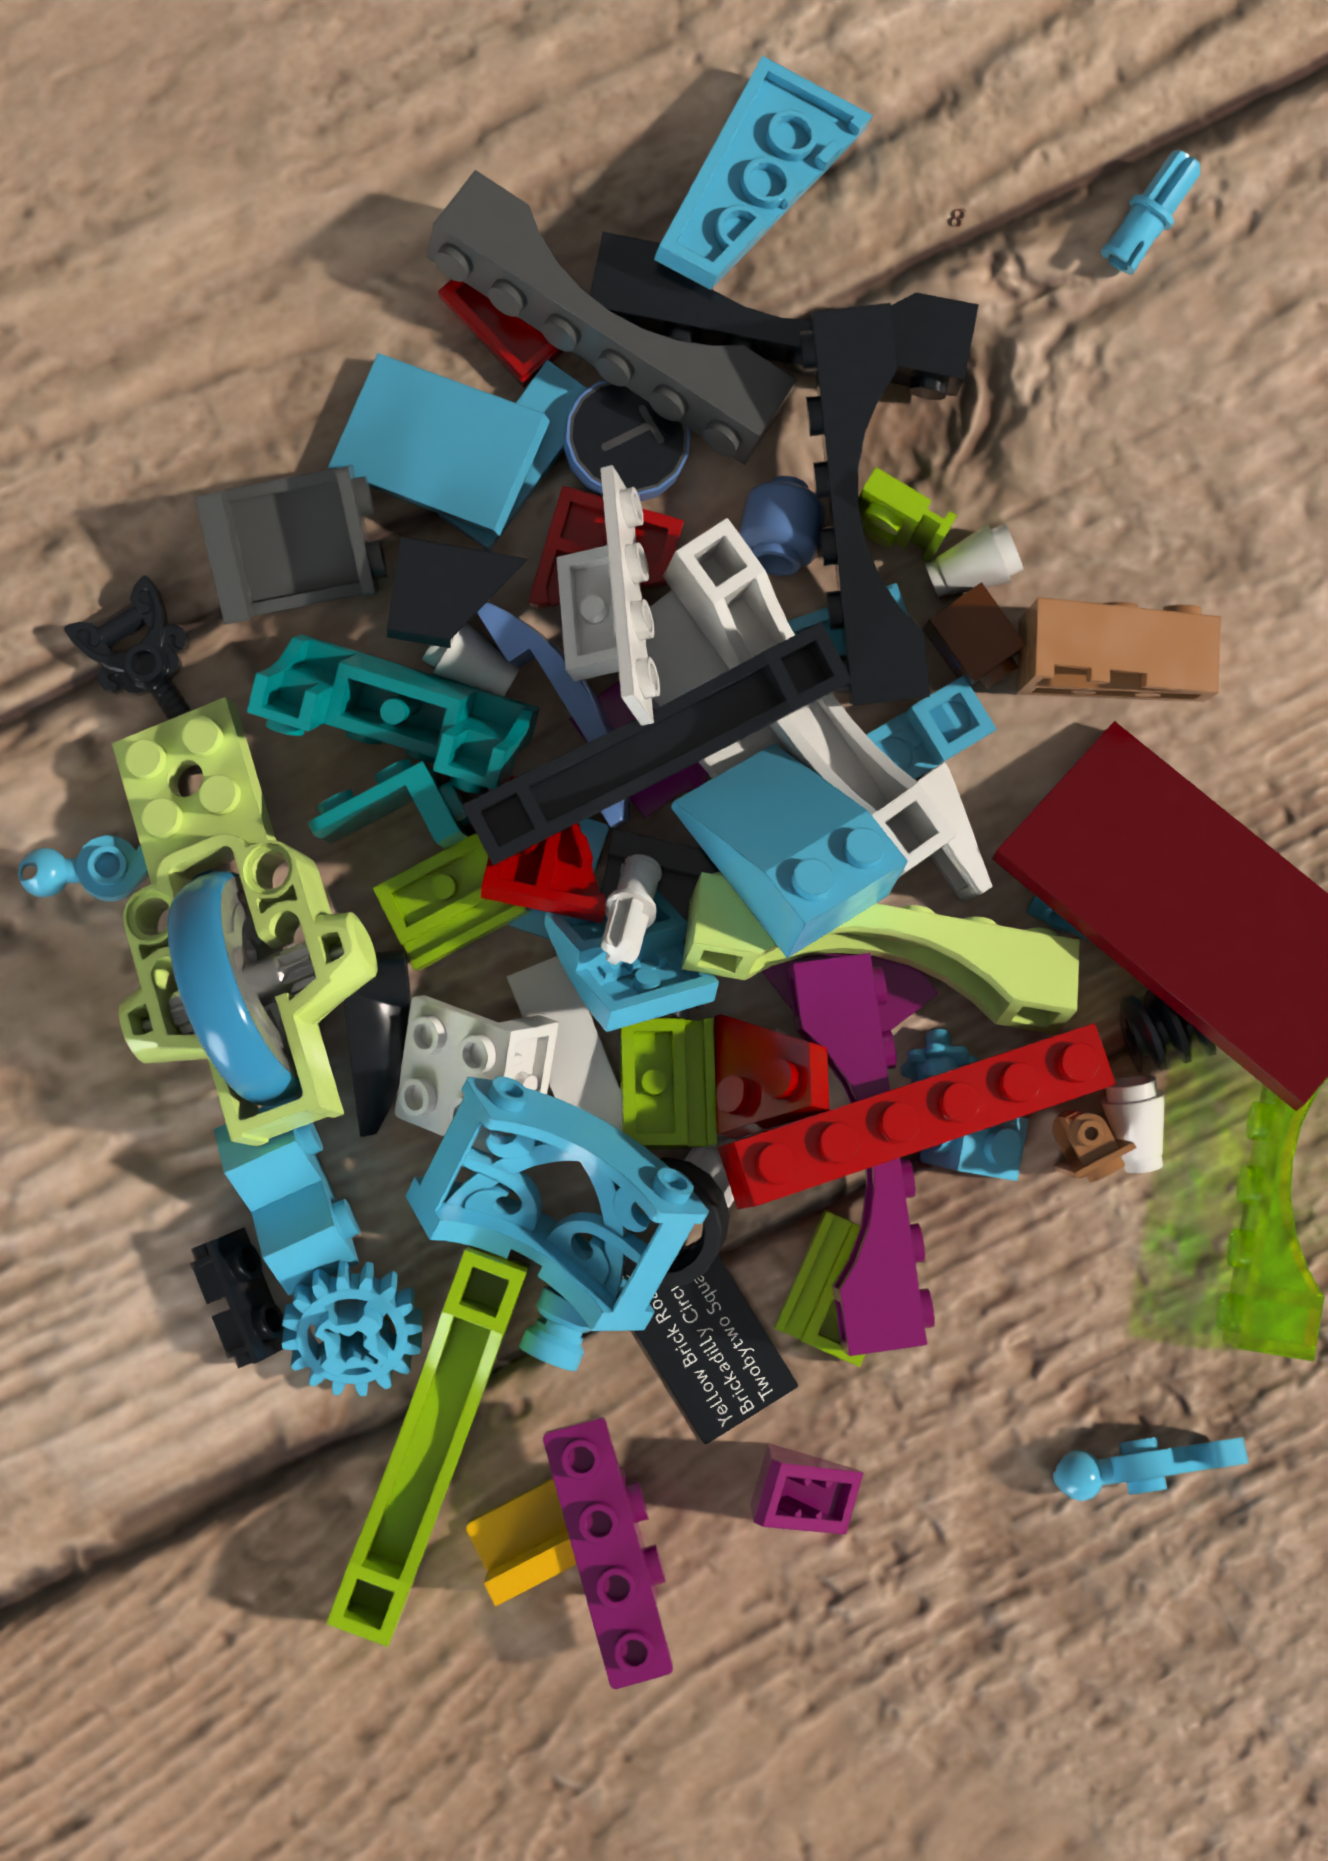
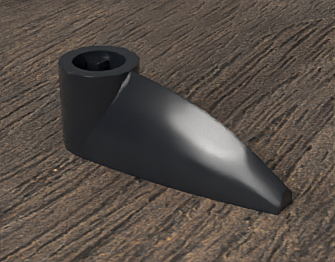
(376, 1038)

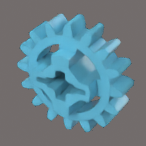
(352, 1328)

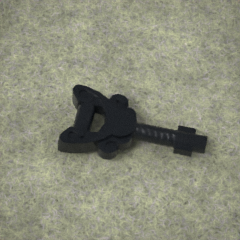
(146, 665)

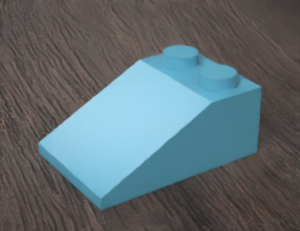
(791, 846)

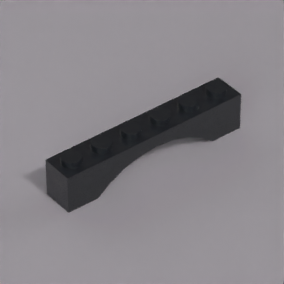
(929, 330)
(853, 368)
(639, 756)

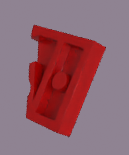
(581, 526)
(549, 878)
(765, 1078)

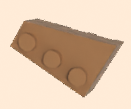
(1118, 651)

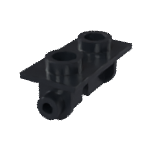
(233, 1271)

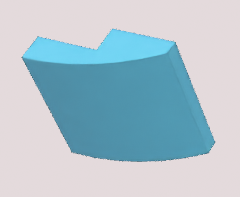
(633, 991)

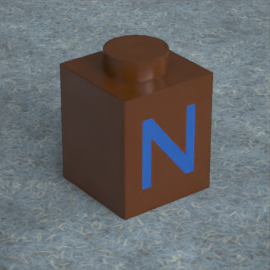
(975, 638)

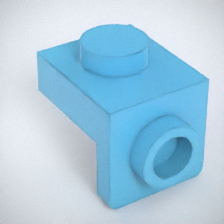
(987, 1152)

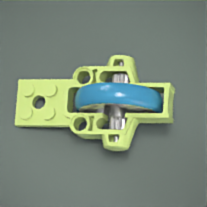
(229, 940)

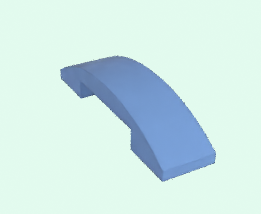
(523, 643)

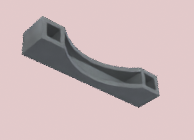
(713, 390)

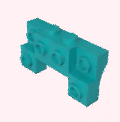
(379, 701)

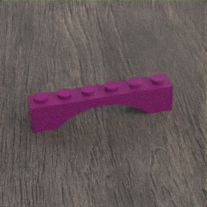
(878, 1286)

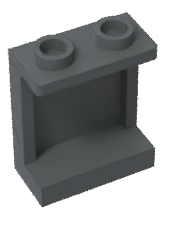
(291, 542)

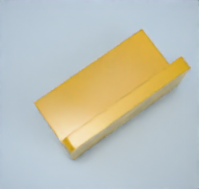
(522, 1542)

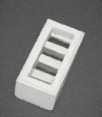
(959, 858)

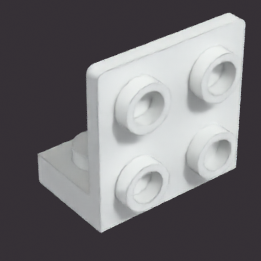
(452, 1044)

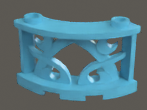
(621, 1171)

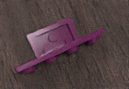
(610, 1551)

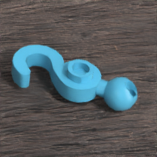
(105, 868)
(1142, 1465)

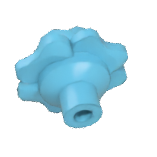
(935, 1057)

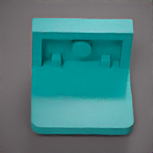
(396, 787)

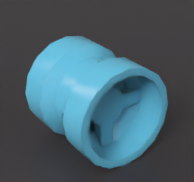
(557, 1334)

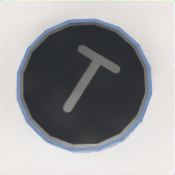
(624, 431)

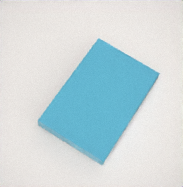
(440, 443)

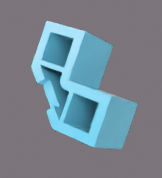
(291, 1203)

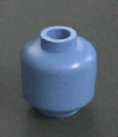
(783, 524)

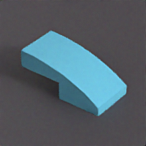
(934, 729)

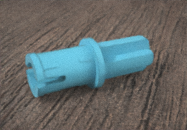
(1151, 212)

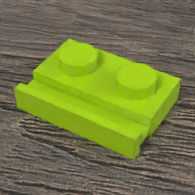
(900, 515)
(439, 904)
(669, 1083)
(809, 1304)

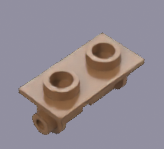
(1088, 1146)

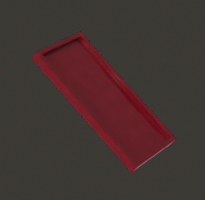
(1186, 907)

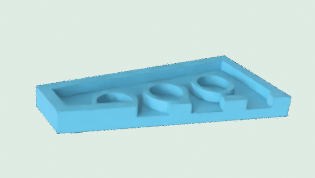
(761, 164)

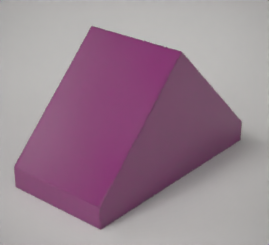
(804, 1492)

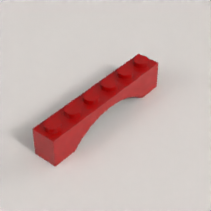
(915, 1116)

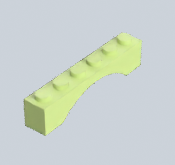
(1007, 972)

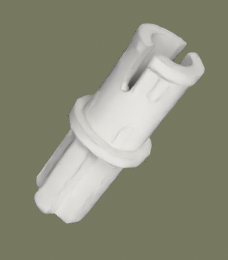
(631, 909)

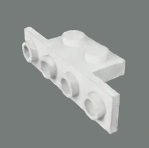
(604, 607)

